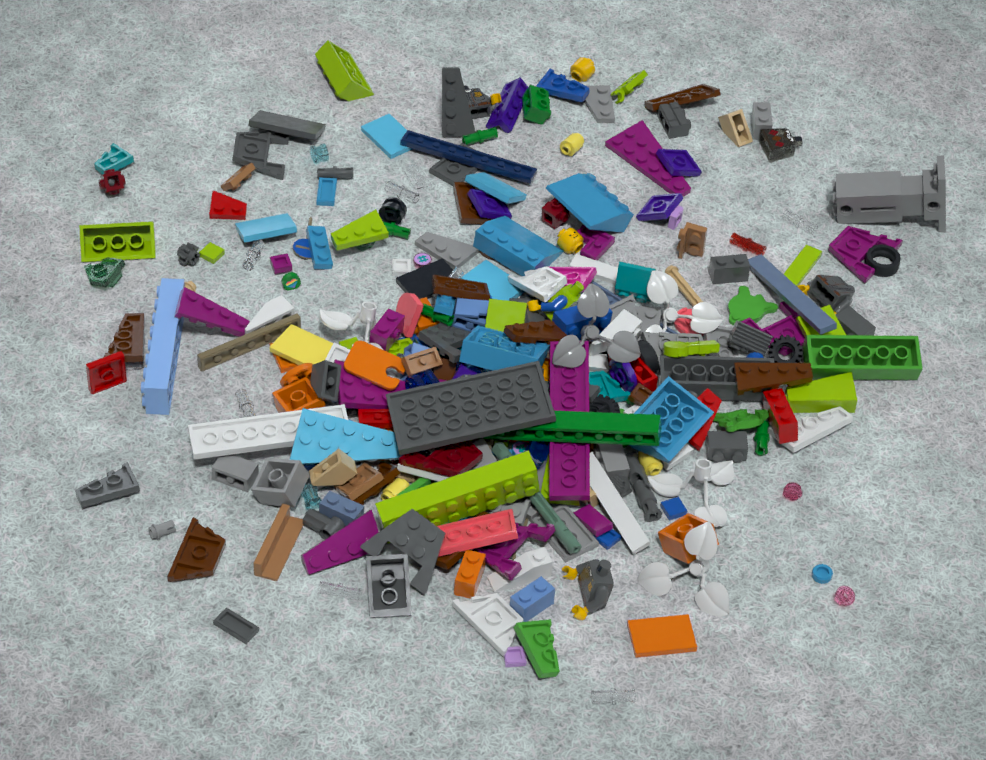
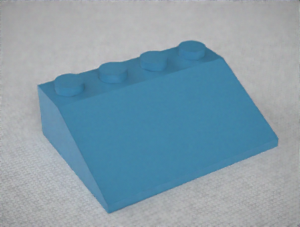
(591, 203)
(514, 245)
(496, 351)
(680, 418)

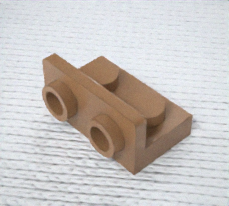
(692, 240)

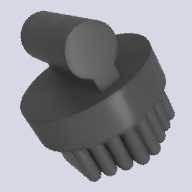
(621, 484)

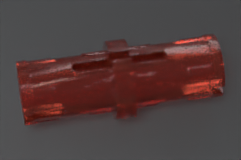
(747, 244)

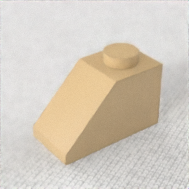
(736, 127)
(333, 470)

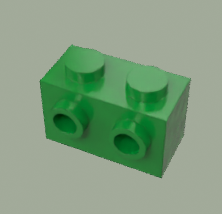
(536, 104)

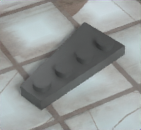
(455, 106)

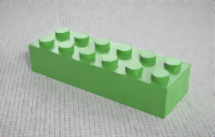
(863, 355)

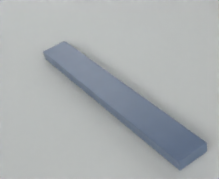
(792, 295)

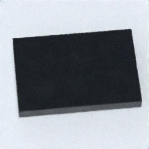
(419, 280)

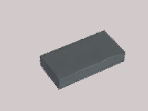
(236, 625)

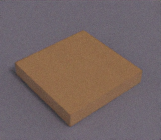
(360, 483)

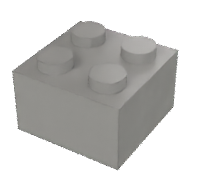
(280, 482)

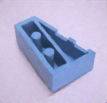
(469, 313)

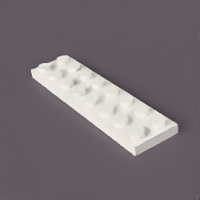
(250, 433)

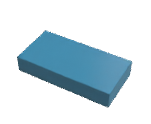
(326, 191)

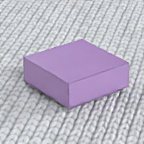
(675, 217)
(515, 657)

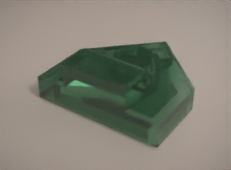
(105, 273)

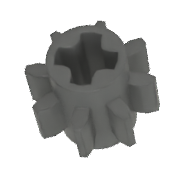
(188, 254)

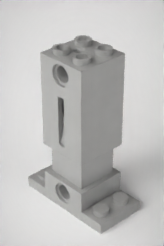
(889, 196)

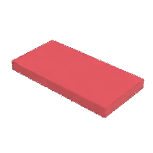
(478, 532)

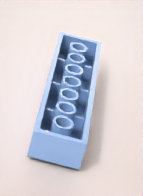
(163, 349)

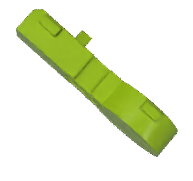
(683, 349)

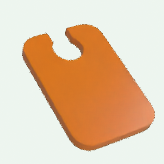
(371, 364)

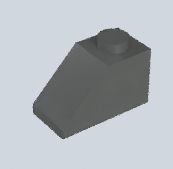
(326, 380)

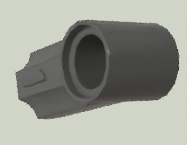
(322, 524)

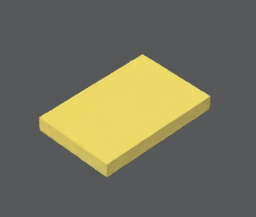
(301, 346)

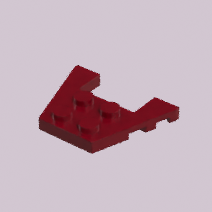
(446, 460)

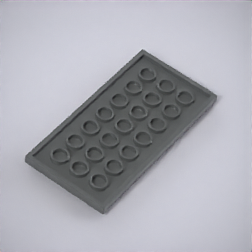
(470, 407)

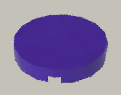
(624, 375)

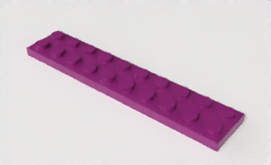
(568, 460)

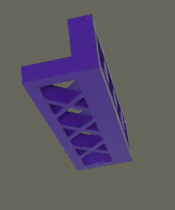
(508, 110)

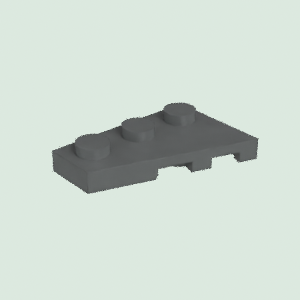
(110, 487)

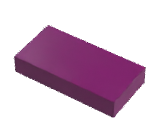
(593, 520)

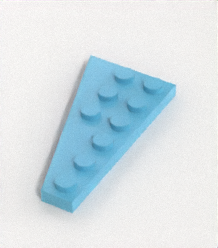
(323, 434)

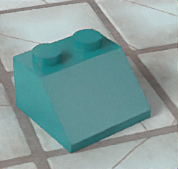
(633, 280)

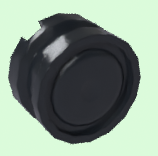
(392, 210)

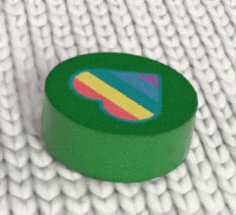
(291, 281)

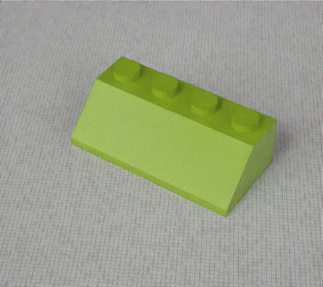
(342, 72)
(117, 241)

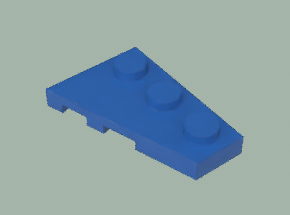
(561, 87)

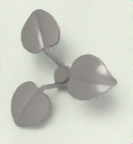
(569, 350)

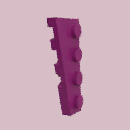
(212, 314)
(341, 545)

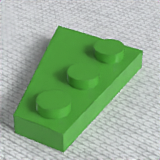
(538, 645)

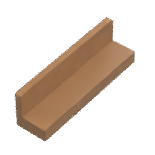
(278, 544)

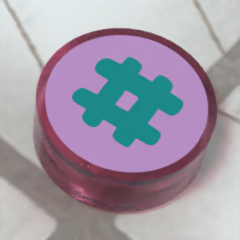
(421, 260)

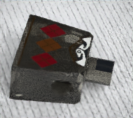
(778, 143)

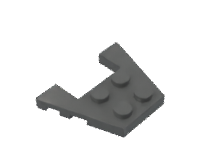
(254, 148)
(446, 339)
(414, 537)

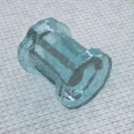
(311, 497)

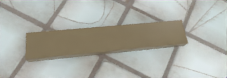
(245, 343)

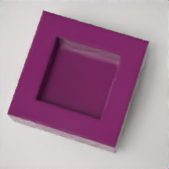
(281, 263)

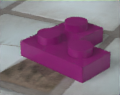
(596, 242)

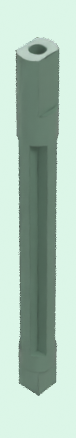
(544, 508)

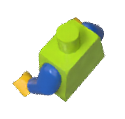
(563, 299)

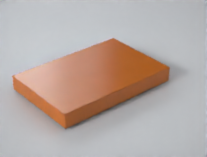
(662, 635)

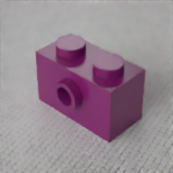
(387, 329)

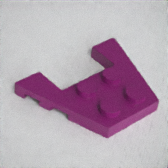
(852, 246)
(784, 327)
(498, 554)

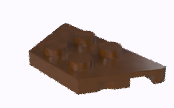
(197, 553)

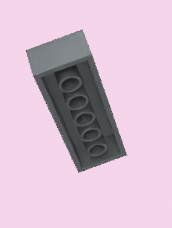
(709, 372)

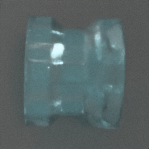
(319, 153)

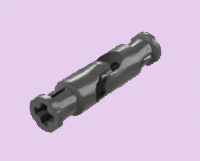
(641, 486)

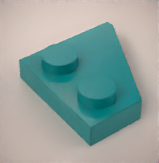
(114, 159)
(608, 386)

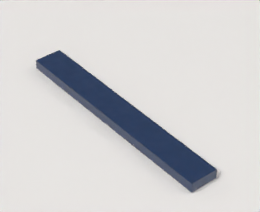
(468, 156)

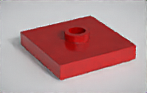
(106, 372)

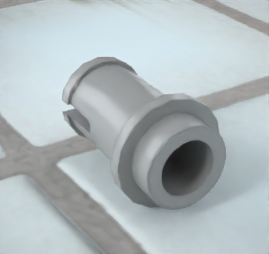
(165, 528)

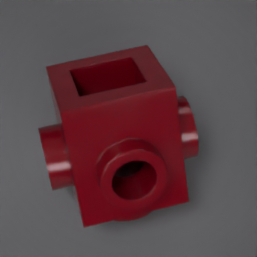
(119, 181)
(554, 213)

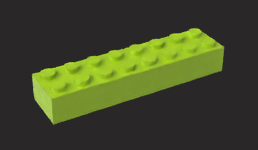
(466, 493)

